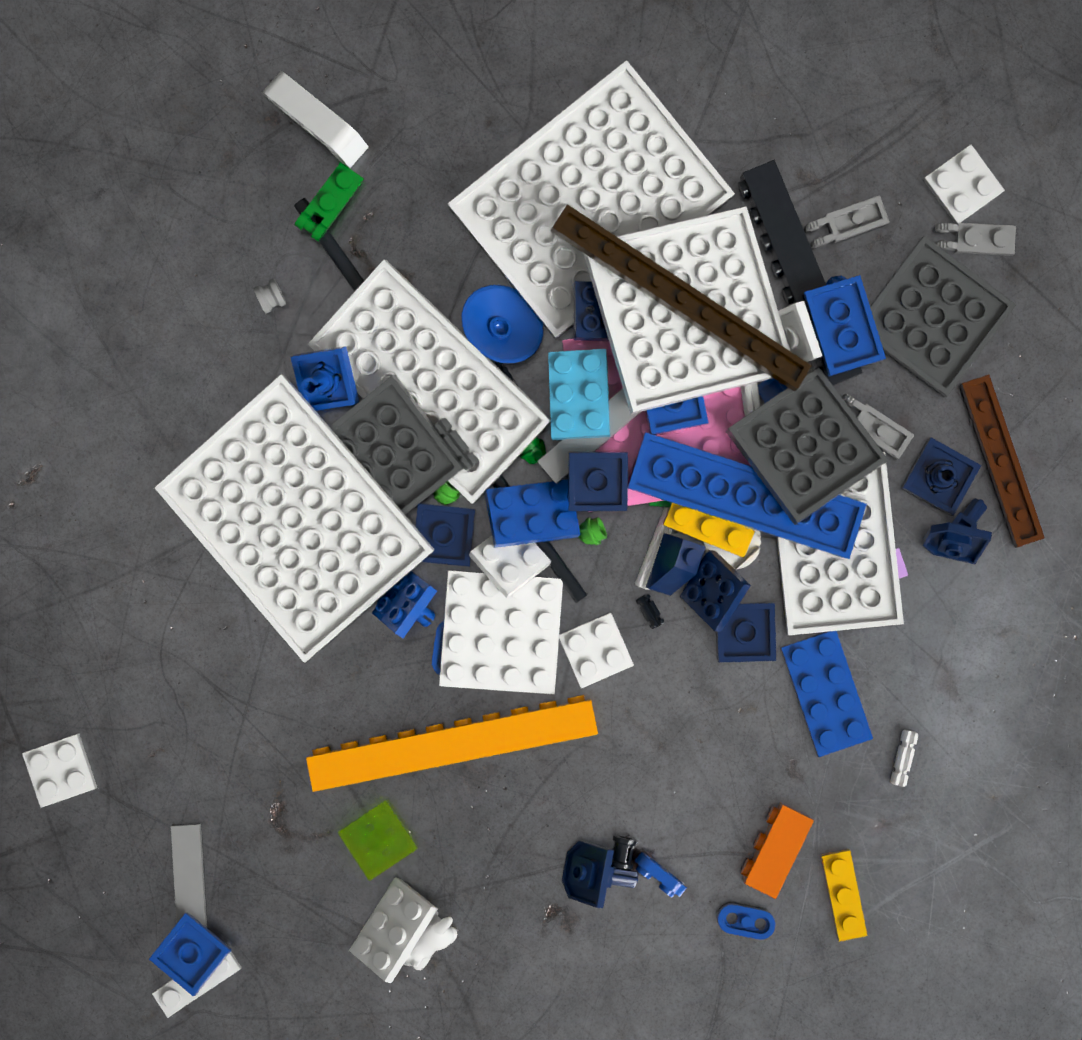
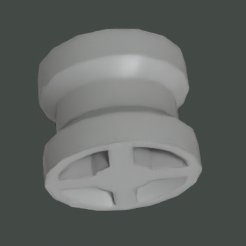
(269, 296)

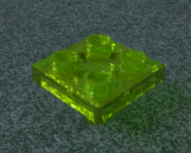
(356, 835)

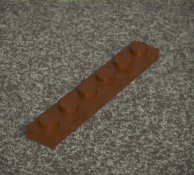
(1002, 461)

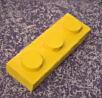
(710, 529)
(844, 895)

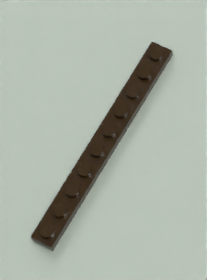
(680, 298)

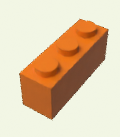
(776, 850)

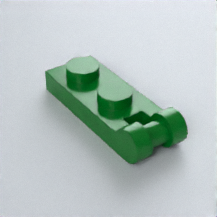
(329, 201)

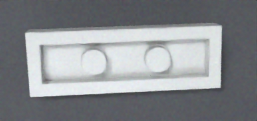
(173, 997)

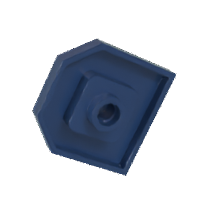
(960, 538)
(590, 873)

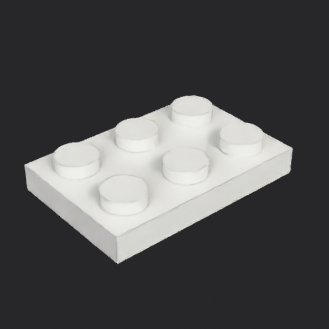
(393, 930)

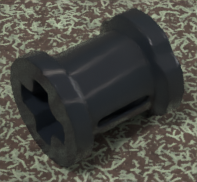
(623, 851)

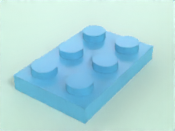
(579, 394)

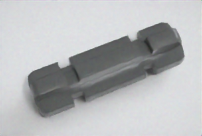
(455, 443)

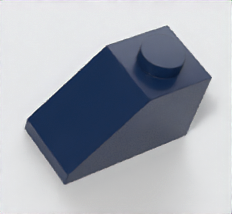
(674, 564)

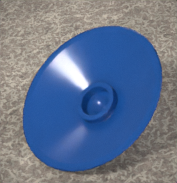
(501, 324)

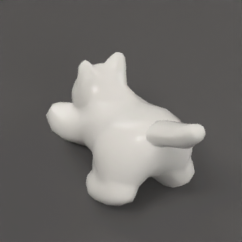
(434, 938)

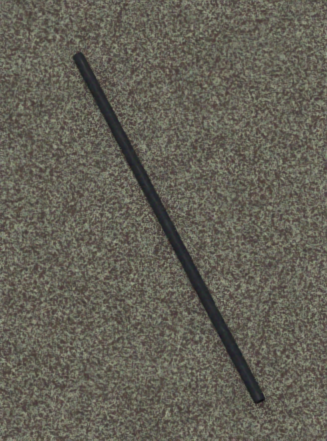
(355, 280)

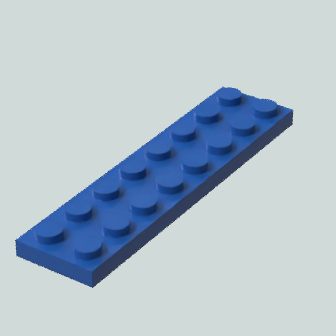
(738, 496)

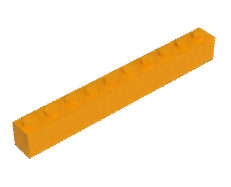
(451, 744)

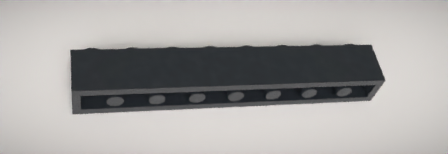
(785, 240)

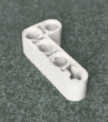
(316, 119)

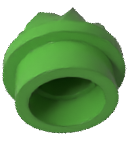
(446, 494)
(592, 531)

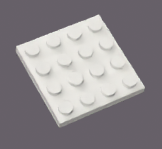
(497, 639)

